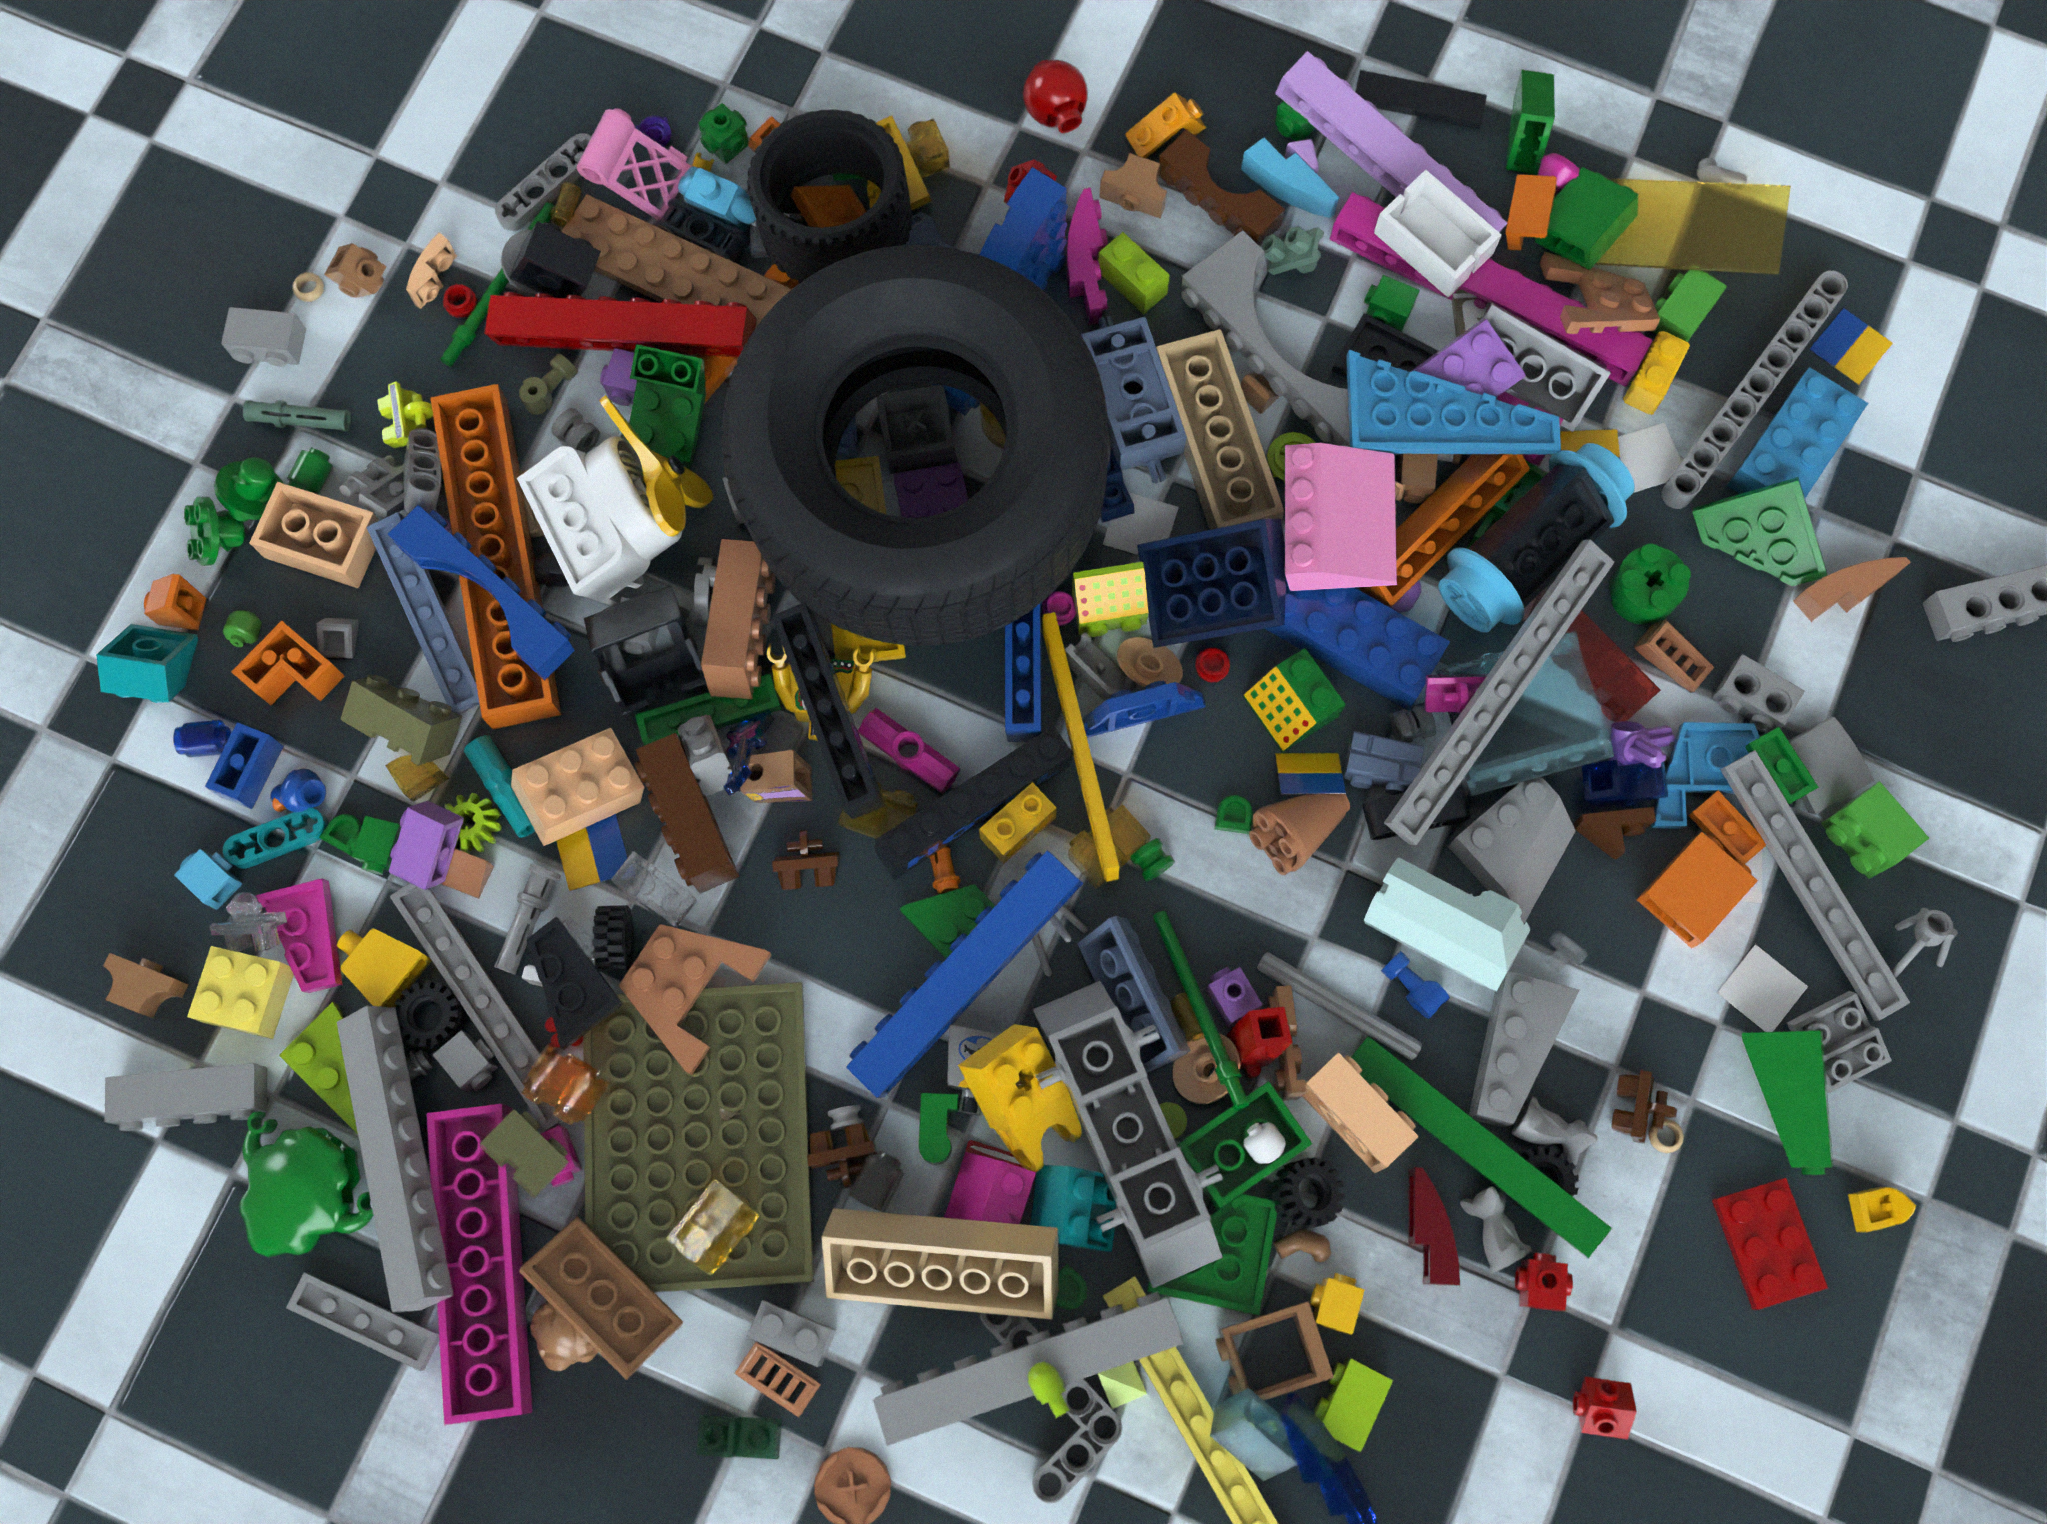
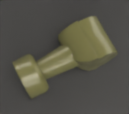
(537, 392)

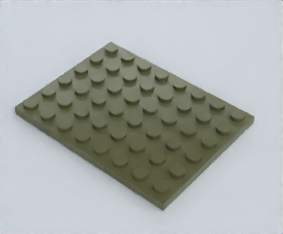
(662, 1139)

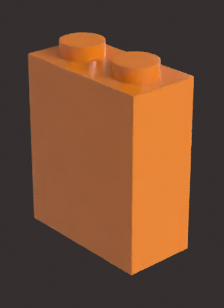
(1697, 889)

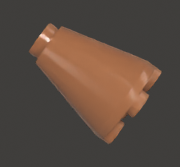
(1296, 828)

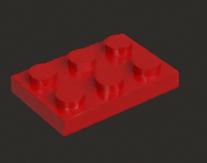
(1769, 1244)

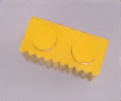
(1656, 372)

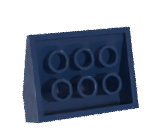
(1215, 582)

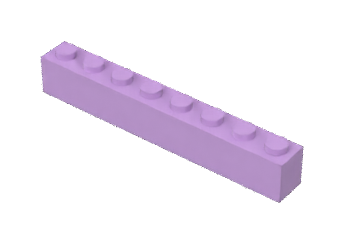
(1366, 134)

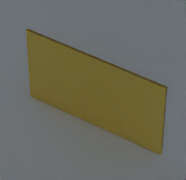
(1703, 227)

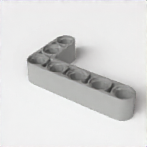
(1083, 1417)

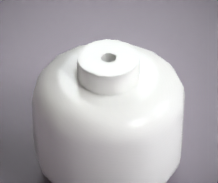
(1264, 1142)

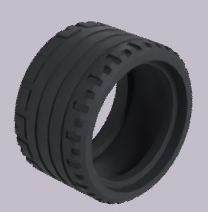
(820, 146)

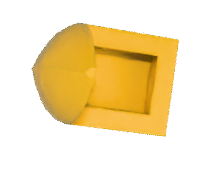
(1880, 1208)

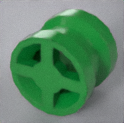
(1152, 859)

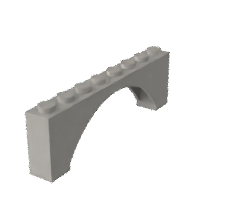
(1223, 294)

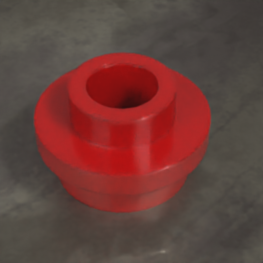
(456, 293)

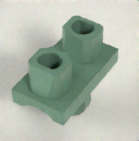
(1294, 251)

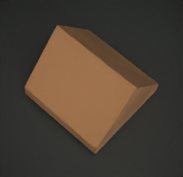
(1258, 392)

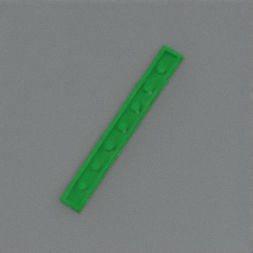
(1481, 1149)

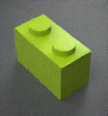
(1133, 273)
(1352, 1402)

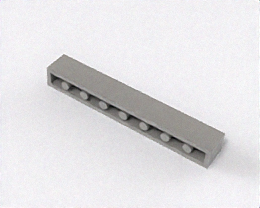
(394, 1159)
(1002, 1379)

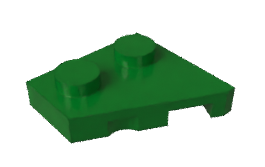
(947, 915)

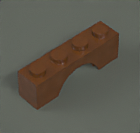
(1186, 167)

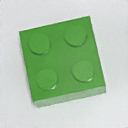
(1874, 831)

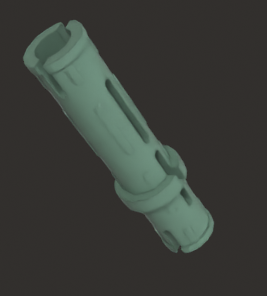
(259, 413)

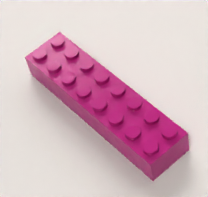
(479, 1223)

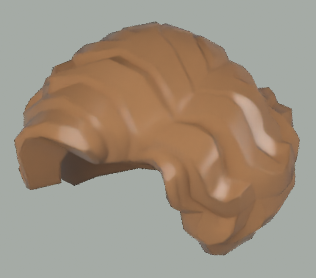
(558, 1340)

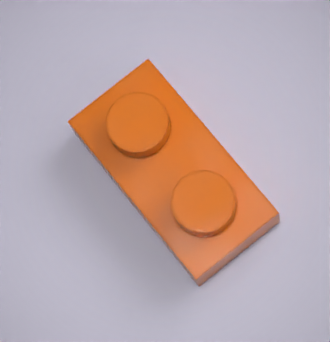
(1726, 824)

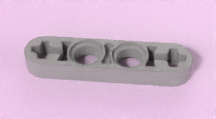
(542, 178)

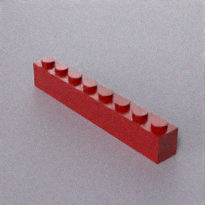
(617, 324)

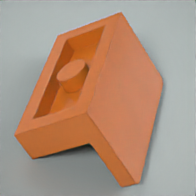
(1530, 209)

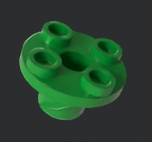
(246, 487)
(210, 531)

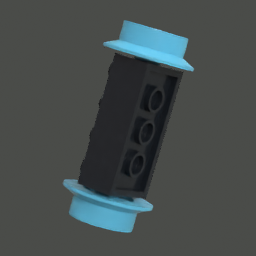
(1537, 537)

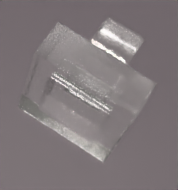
(1565, 950)

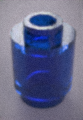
(201, 738)

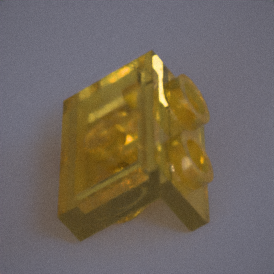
(898, 808)
(712, 1227)

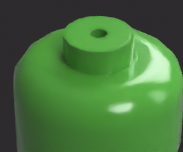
(242, 628)

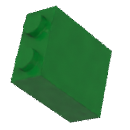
(1589, 218)

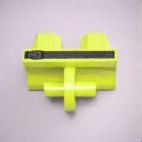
(407, 412)

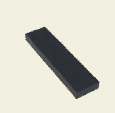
(1422, 99)

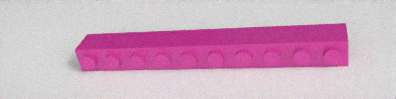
(1497, 284)

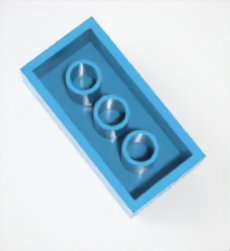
(1800, 435)

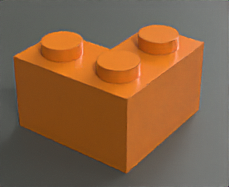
(283, 660)

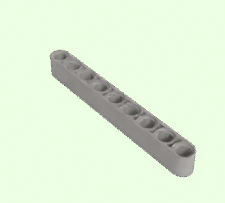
(1748, 401)

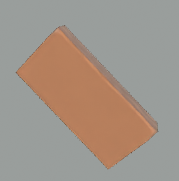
(468, 873)

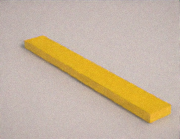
(1080, 748)

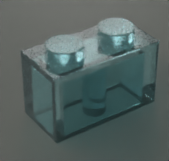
(1253, 1434)

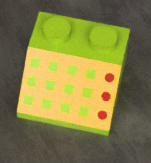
(1110, 599)

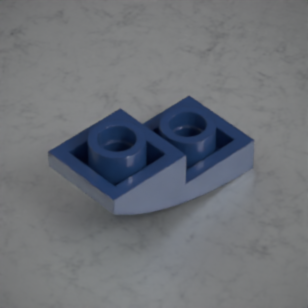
(1117, 499)

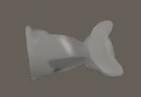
(1547, 1128)
(1499, 1234)

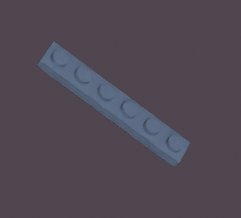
(427, 619)

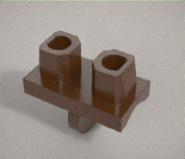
(790, 866)
(1636, 1122)
(824, 1153)

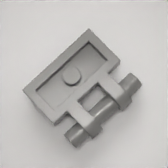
(379, 497)

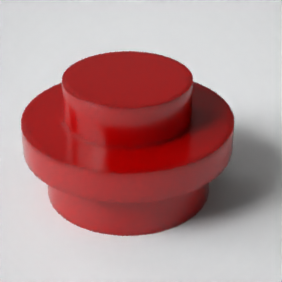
(1212, 664)

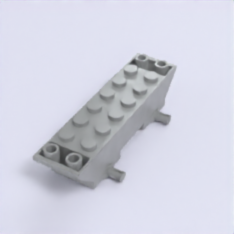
(1130, 1137)

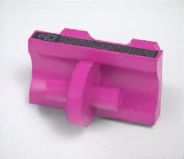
(1450, 692)

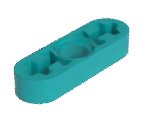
(254, 856)

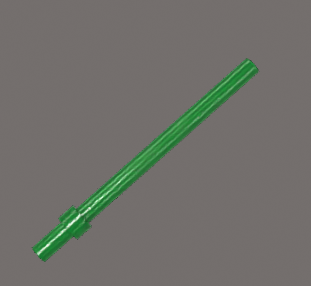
(465, 333)
(1226, 1070)

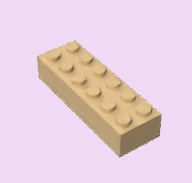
(1220, 433)
(941, 1263)

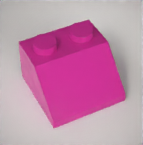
(990, 1191)

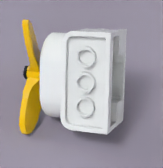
(611, 509)

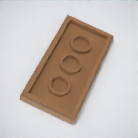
(601, 1297)

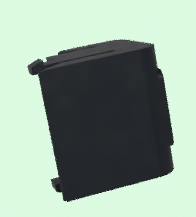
(655, 671)

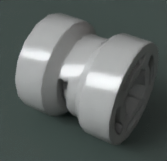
(576, 432)

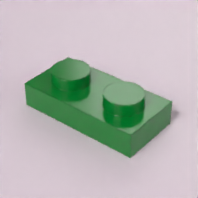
(1783, 765)

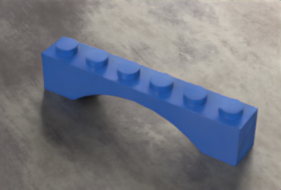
(431, 546)

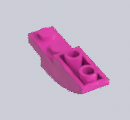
(1083, 250)

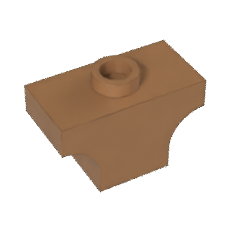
(1135, 186)
(141, 985)

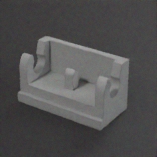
(1097, 668)

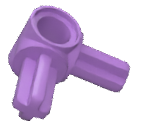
(1636, 744)

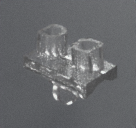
(248, 920)

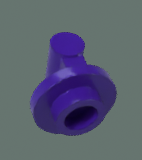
(656, 128)

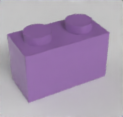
(425, 844)

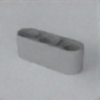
(422, 471)

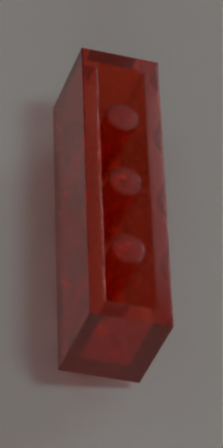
(1615, 678)

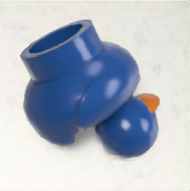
(298, 792)

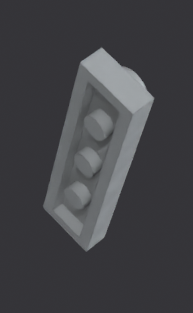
(363, 1321)

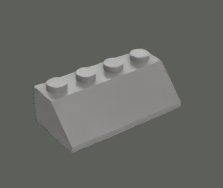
(1556, 374)

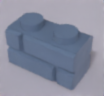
(1382, 762)

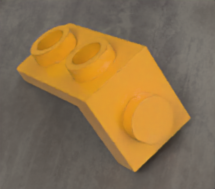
(1164, 123)

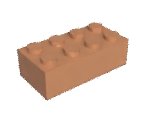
(737, 620)

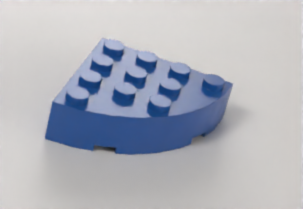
(1032, 231)

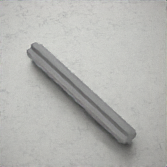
(1340, 1006)

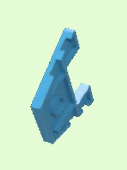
(1696, 765)

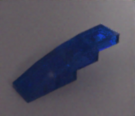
(1324, 1462)

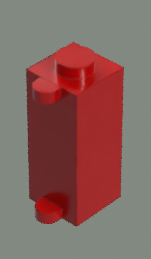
(1260, 1038)

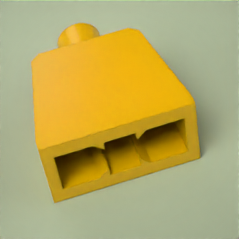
(380, 965)

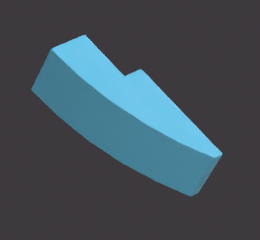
(1289, 179)

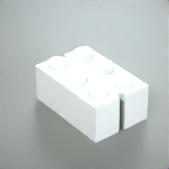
(1437, 233)

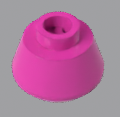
(1560, 167)

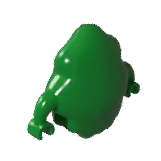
(299, 1188)

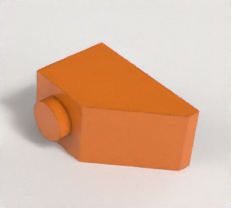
(174, 603)

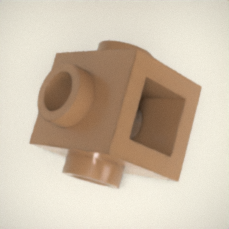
(356, 271)

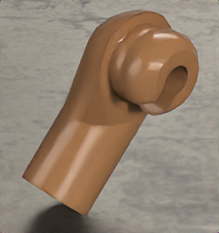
(1304, 1240)

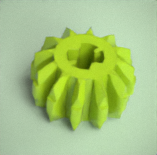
(484, 819)

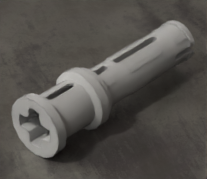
(532, 902)

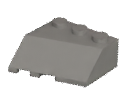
(1517, 843)

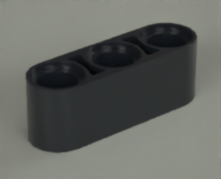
(1378, 810)

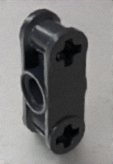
(689, 223)

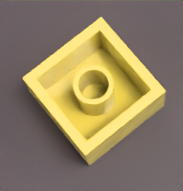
(241, 992)

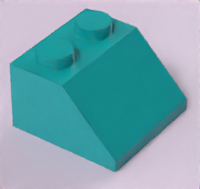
(146, 663)

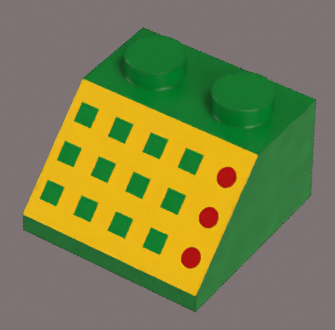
(1294, 700)

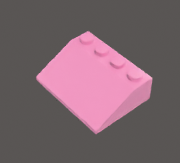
(1339, 517)

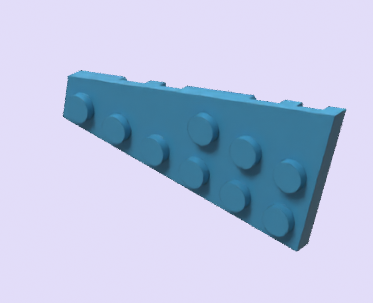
(1429, 415)

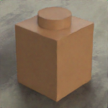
(1418, 475)

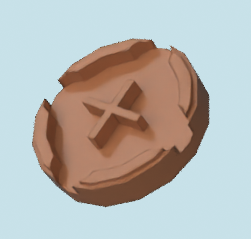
(852, 1486)

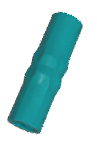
(497, 780)

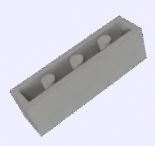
(185, 1095)

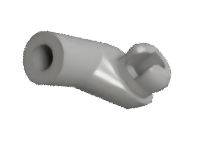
(1710, 172)

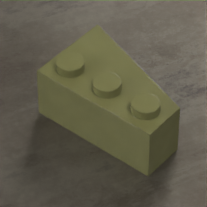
(402, 718)

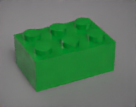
(1223, 1145)

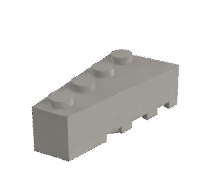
(1516, 1043)

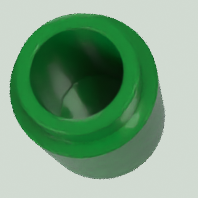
(310, 471)

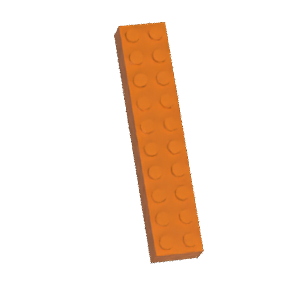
(490, 513)

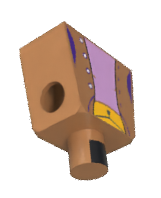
(778, 778)

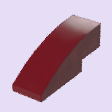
(1431, 1229)

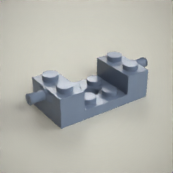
(1143, 424)

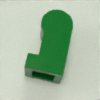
(933, 1127)

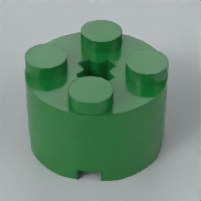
(1652, 567)

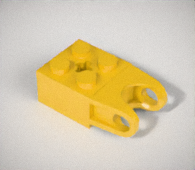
(1011, 1097)

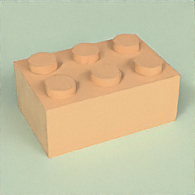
(316, 535)
(577, 786)
(1359, 1112)

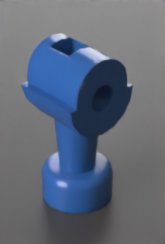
(1423, 995)

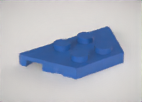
(1131, 709)

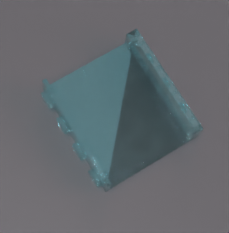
(1549, 727)

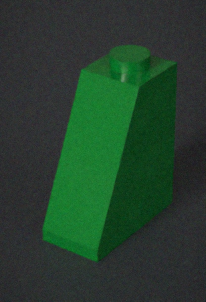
(1530, 121)

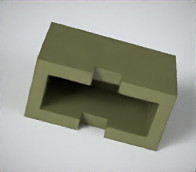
(526, 1150)

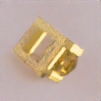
(928, 148)

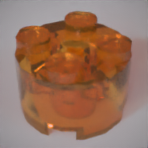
(564, 1084)

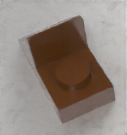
(1606, 828)

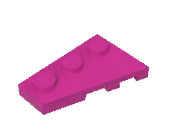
(308, 933)

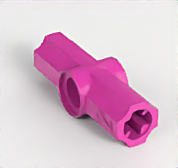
(925, 764)

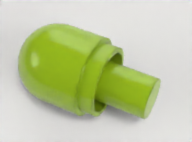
(1048, 1387)

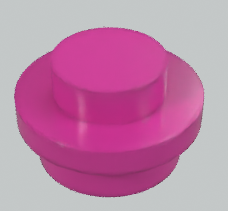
(1062, 605)

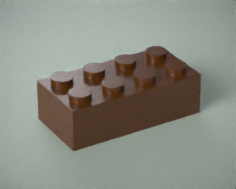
(687, 813)

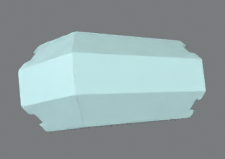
(1448, 925)

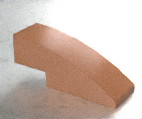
(1848, 586)

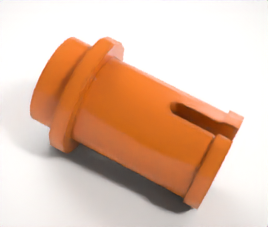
(944, 871)

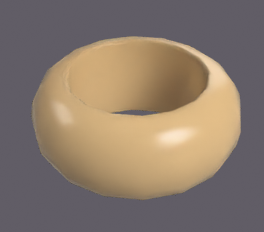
(314, 294)
(1678, 1137)

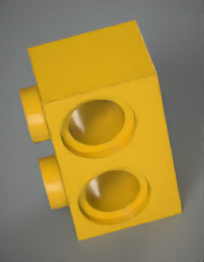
(1018, 823)

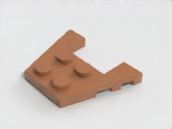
(1609, 298)
(673, 975)

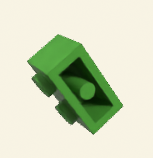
(1688, 304)

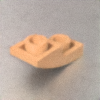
(423, 282)

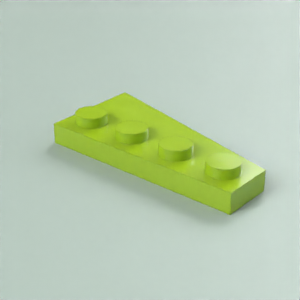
(319, 1061)

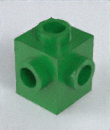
(723, 133)

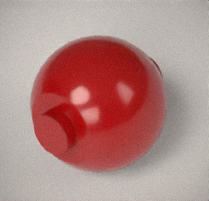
(1056, 95)

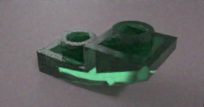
(739, 1437)

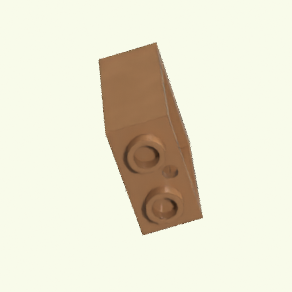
(1310, 1341)

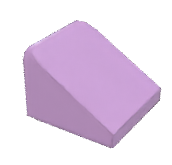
(1305, 150)

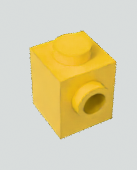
(1337, 1303)

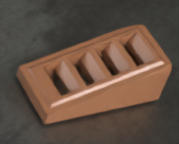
(1657, 656)
(750, 1361)

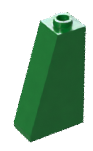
(1795, 1089)

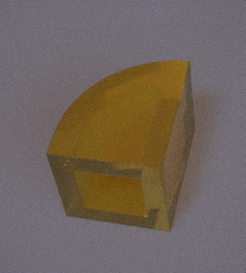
(414, 779)

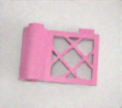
(609, 151)

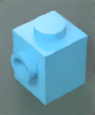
(208, 877)

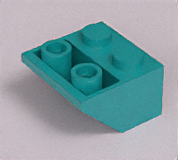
(1071, 1202)

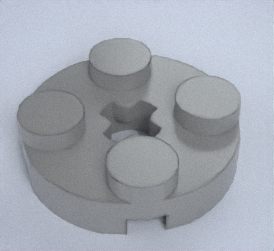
(704, 589)

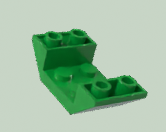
(668, 401)

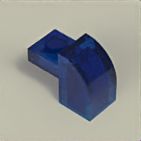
(1623, 785)

